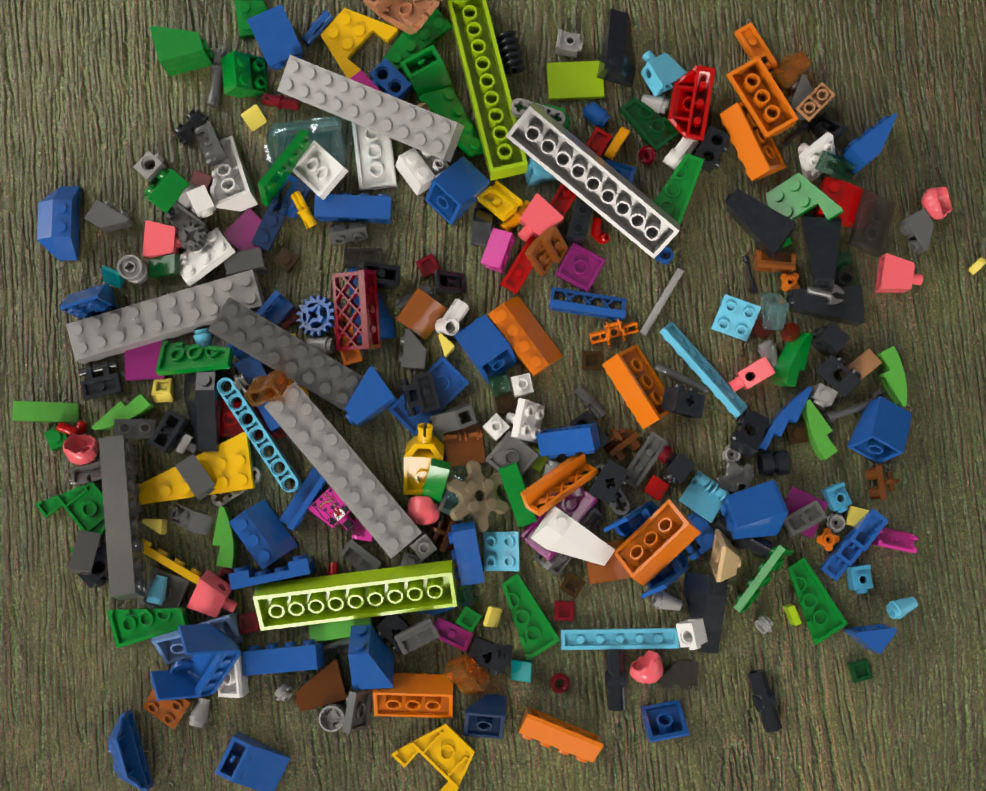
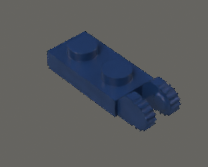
(270, 225)

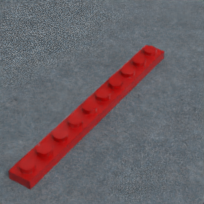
(561, 202)

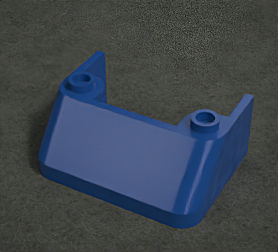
(628, 525)
(203, 674)

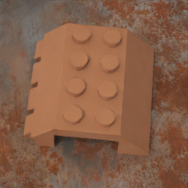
(404, 14)

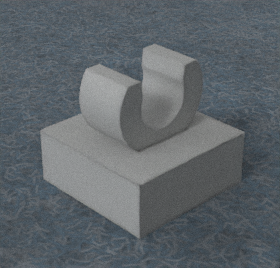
(185, 443)
(410, 559)

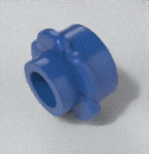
(669, 255)

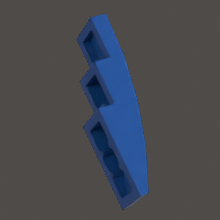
(788, 414)
(853, 544)

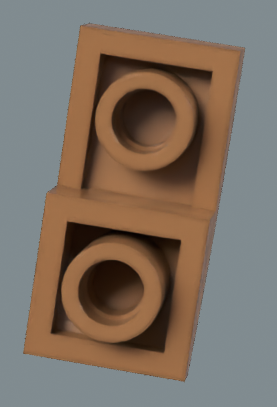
(815, 102)
(863, 364)

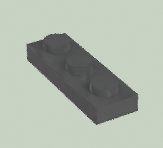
(645, 459)

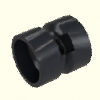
(774, 463)

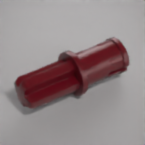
(281, 102)

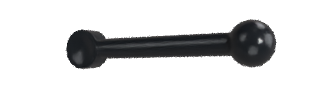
(805, 125)
(753, 289)

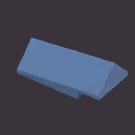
(171, 646)

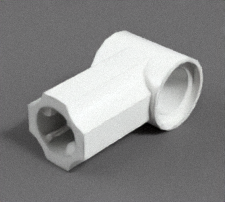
(676, 154)
(453, 317)

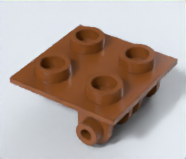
(464, 446)
(167, 710)

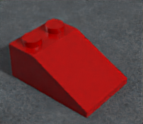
(844, 195)

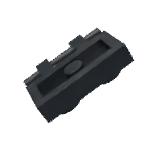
(100, 386)
(426, 393)

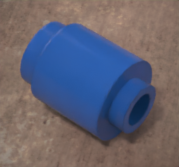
(595, 114)

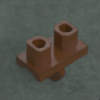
(620, 440)
(877, 473)
(441, 534)

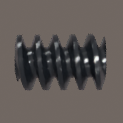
(508, 52)

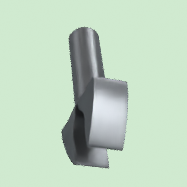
(827, 294)

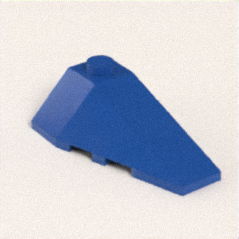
(385, 319)

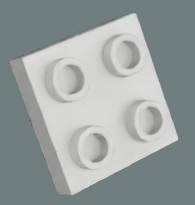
(811, 154)
(526, 420)

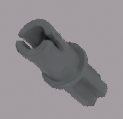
(590, 402)

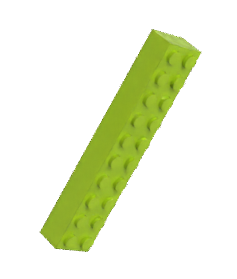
(486, 86)
(355, 595)

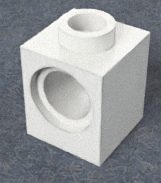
(201, 201)
(522, 385)
(496, 427)
(691, 633)

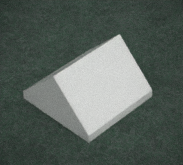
(235, 684)

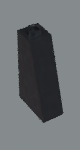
(760, 222)
(821, 246)
(848, 311)

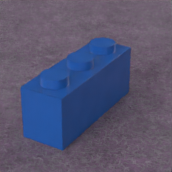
(568, 440)
(466, 553)

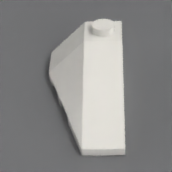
(231, 183)
(568, 537)

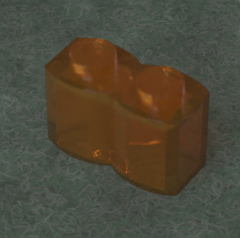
(790, 68)
(266, 388)
(466, 675)

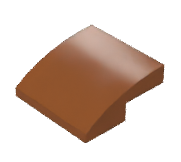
(546, 249)
(421, 313)
(611, 571)

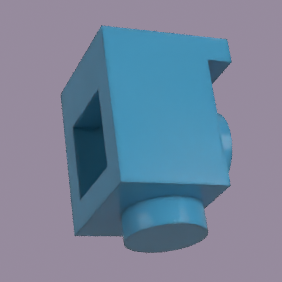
(830, 495)
(853, 575)

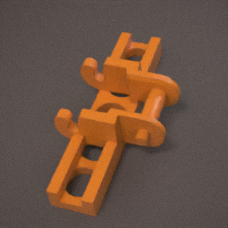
(615, 325)

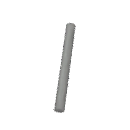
(661, 302)

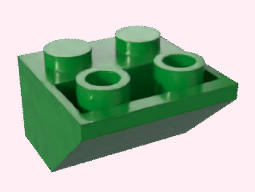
(426, 71)
(244, 75)
(166, 189)

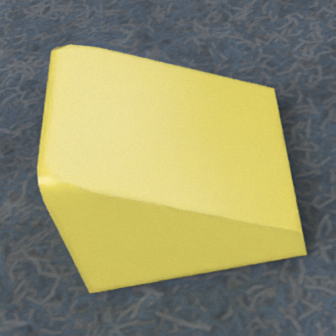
(254, 117)
(447, 346)
(163, 390)
(855, 515)
(157, 525)
(492, 616)

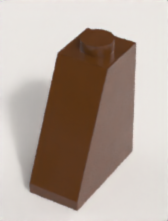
(324, 688)

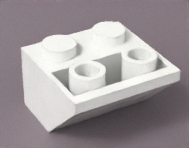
(420, 169)

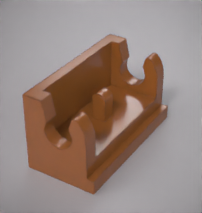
(782, 263)

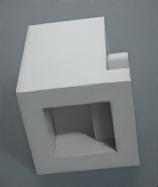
(568, 49)
(822, 396)

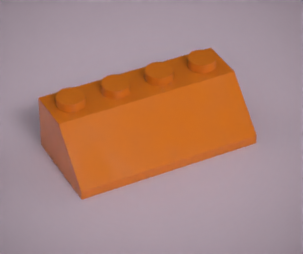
(762, 97)
(754, 150)
(525, 336)
(637, 384)
(656, 543)
(415, 696)
(560, 735)

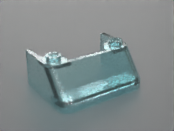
(325, 131)

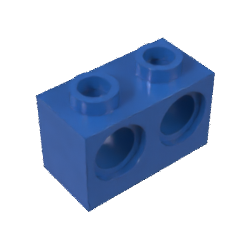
(394, 80)

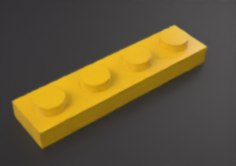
(175, 565)

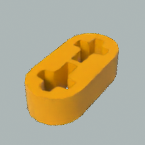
(617, 143)

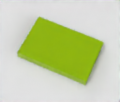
(574, 81)

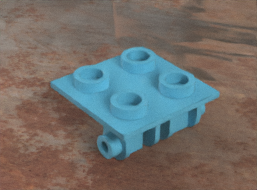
(735, 317)
(704, 496)
(501, 551)

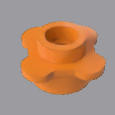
(785, 286)
(828, 545)

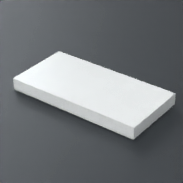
(373, 159)

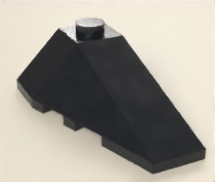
(617, 53)
(204, 408)
(707, 601)

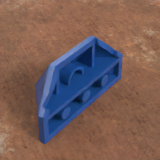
(60, 223)
(128, 753)

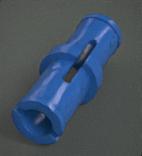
(317, 28)

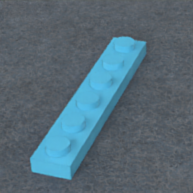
(703, 369)
(619, 638)

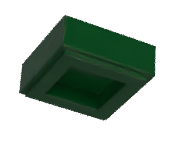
(859, 670)

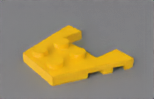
(349, 33)
(443, 750)

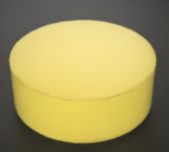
(977, 265)

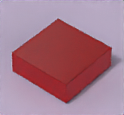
(655, 487)

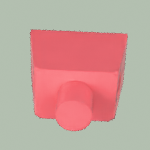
(538, 218)
(160, 240)
(896, 275)
(759, 370)
(212, 596)

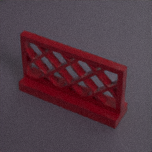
(367, 310)

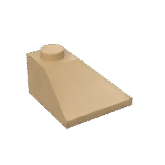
(723, 558)

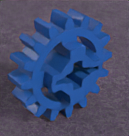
(308, 318)

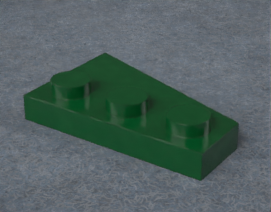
(651, 127)

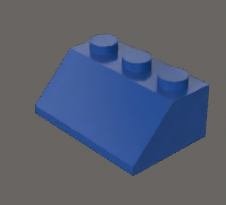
(263, 534)

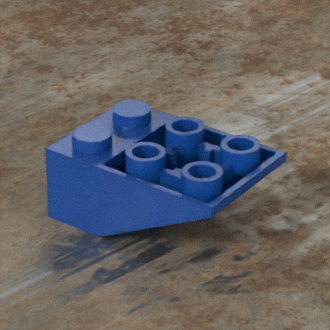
(869, 145)
(90, 302)
(252, 763)

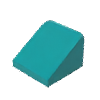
(112, 277)
(521, 670)

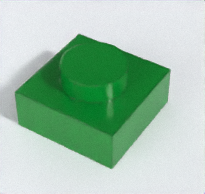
(55, 438)
(468, 618)

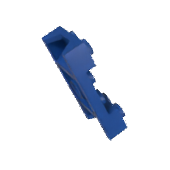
(247, 577)

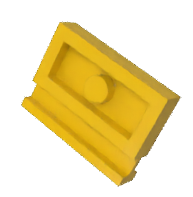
(500, 201)

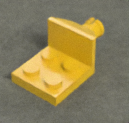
(418, 458)

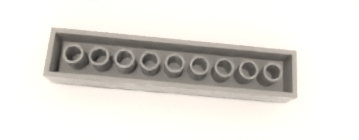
(370, 108)
(593, 180)
(160, 317)
(343, 470)

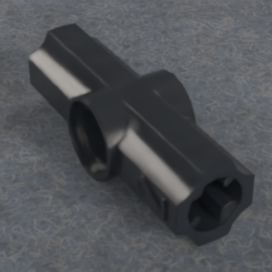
(756, 544)
(615, 679)
(764, 700)

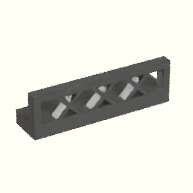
(560, 560)

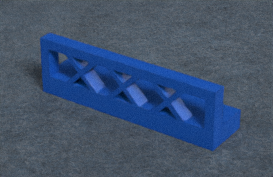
(587, 309)
(274, 310)
(303, 499)

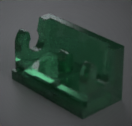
(834, 166)

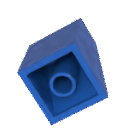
(275, 37)
(456, 190)
(486, 348)
(369, 399)
(881, 431)
(755, 511)
(369, 659)

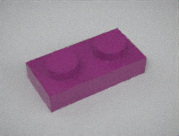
(453, 634)

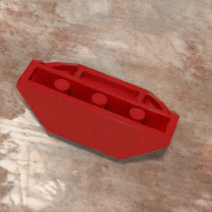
(691, 102)

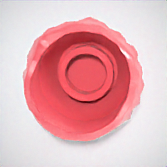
(936, 202)
(81, 448)
(422, 510)
(647, 668)

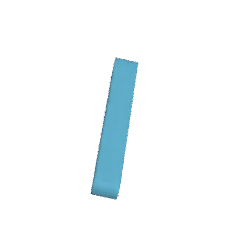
(267, 440)

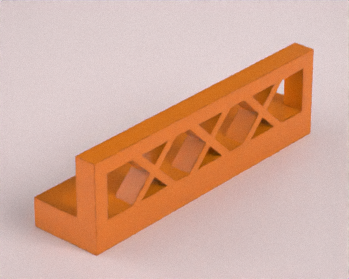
(555, 482)

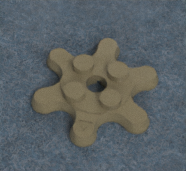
(466, 492)

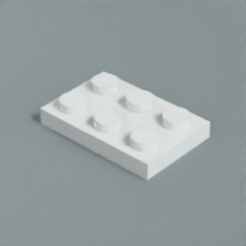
(319, 170)
(199, 263)

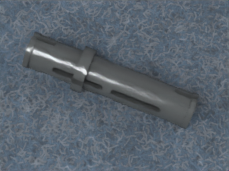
(216, 79)

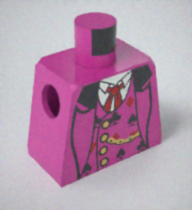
(332, 510)

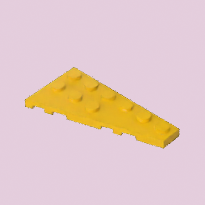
(228, 469)

